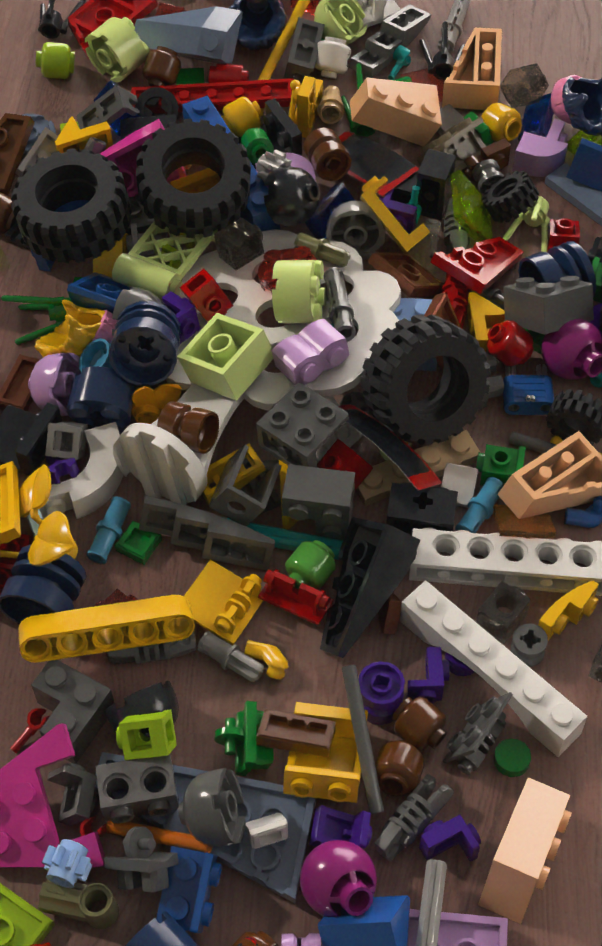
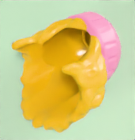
(77, 330)

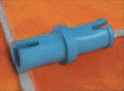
(481, 506)
(109, 530)

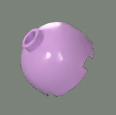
(53, 379)

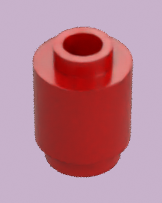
(228, 73)

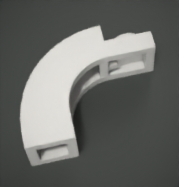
(95, 483)

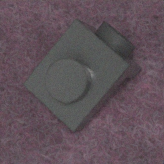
(78, 793)

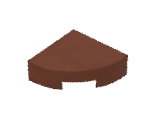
(390, 614)

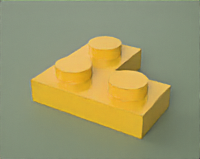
(307, 100)

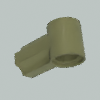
(77, 903)

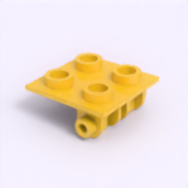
(224, 601)

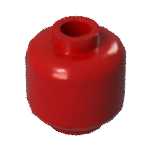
(510, 343)

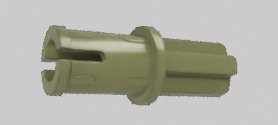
(323, 249)

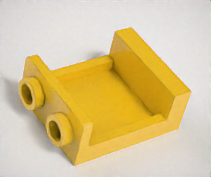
(392, 226)
(323, 777)

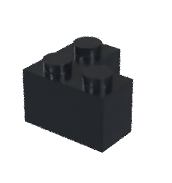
(434, 184)

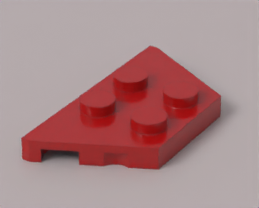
(97, 12)

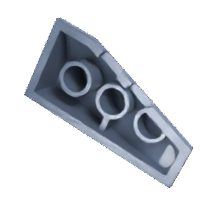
(195, 34)

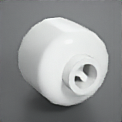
(332, 57)

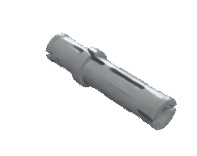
(458, 6)

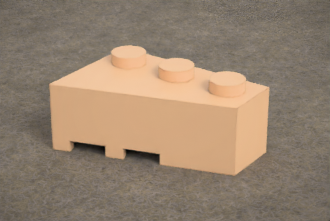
(476, 73)
(398, 109)
(556, 480)
(523, 850)

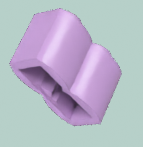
(310, 352)

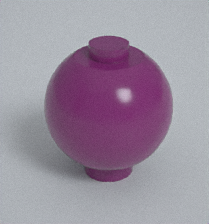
(573, 350)
(338, 878)

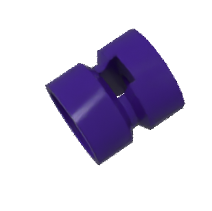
(381, 691)

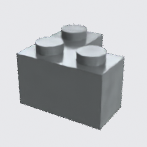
(548, 305)
(320, 496)
(74, 701)

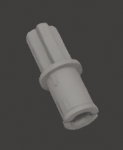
(230, 657)

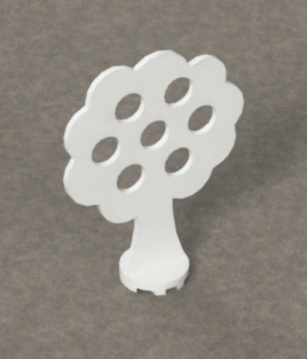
(166, 463)

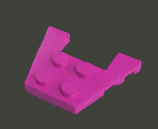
(24, 808)

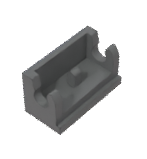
(304, 48)
(108, 108)

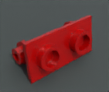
(302, 602)

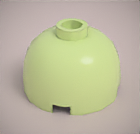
(341, 19)

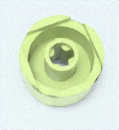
(116, 48)
(298, 291)

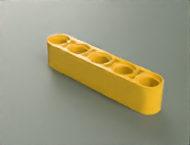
(49, 636)

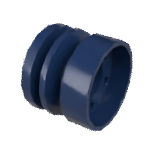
(559, 261)
(146, 358)
(41, 588)

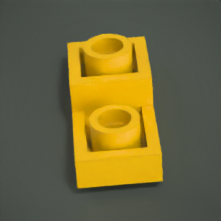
(570, 608)

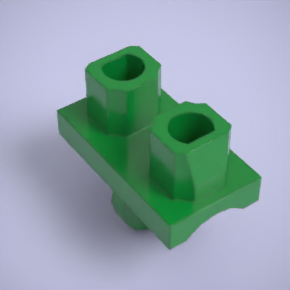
(240, 740)

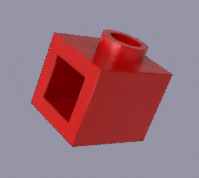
(206, 295)
(345, 459)

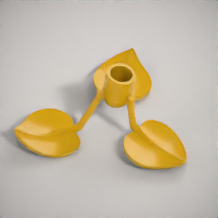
(54, 531)

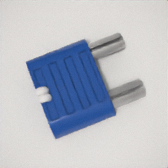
(527, 392)

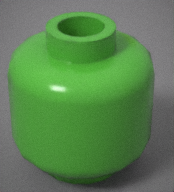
(311, 564)

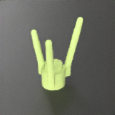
(534, 217)

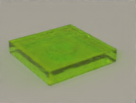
(469, 209)

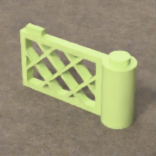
(152, 272)

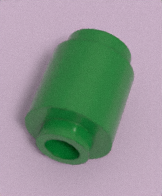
(256, 144)

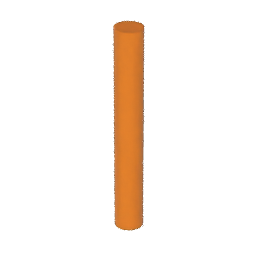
(161, 836)

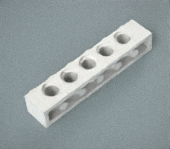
(525, 574)

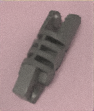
(454, 233)
(153, 652)
(412, 817)

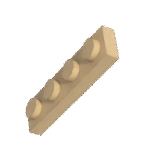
(456, 450)

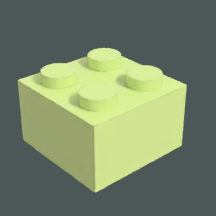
(226, 356)

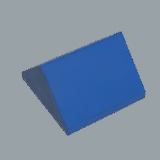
(587, 165)
(95, 292)
(381, 925)

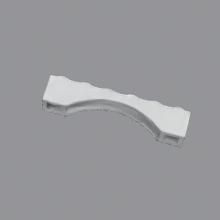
(538, 704)

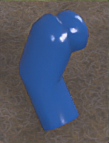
(588, 518)

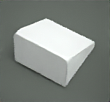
(460, 479)
(267, 830)

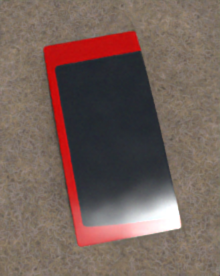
(374, 159)
(394, 447)

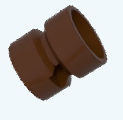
(327, 154)
(194, 427)

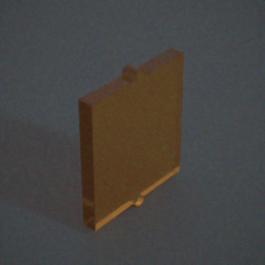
(530, 527)

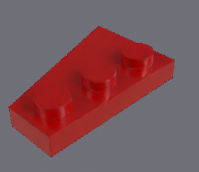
(479, 265)

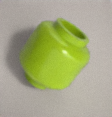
(55, 60)

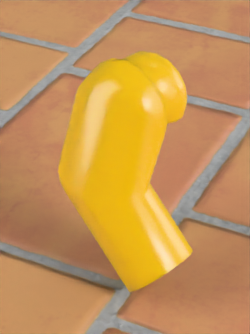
(270, 655)

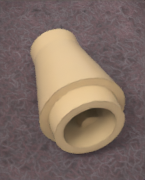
(331, 105)

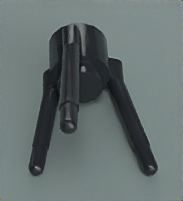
(51, 21)
(443, 61)

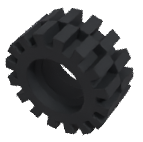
(510, 196)
(576, 413)

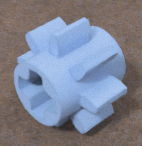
(67, 863)

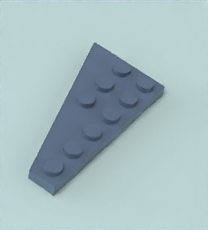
(272, 865)

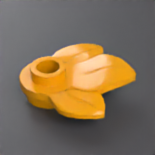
(150, 402)

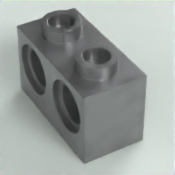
(136, 777)

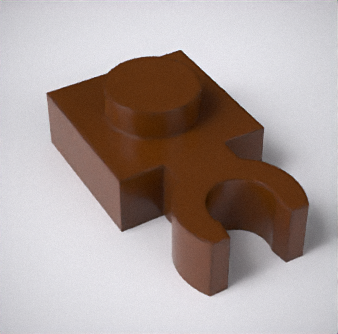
(497, 151)

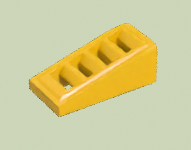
(244, 477)

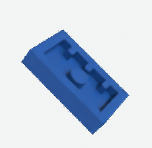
(190, 889)

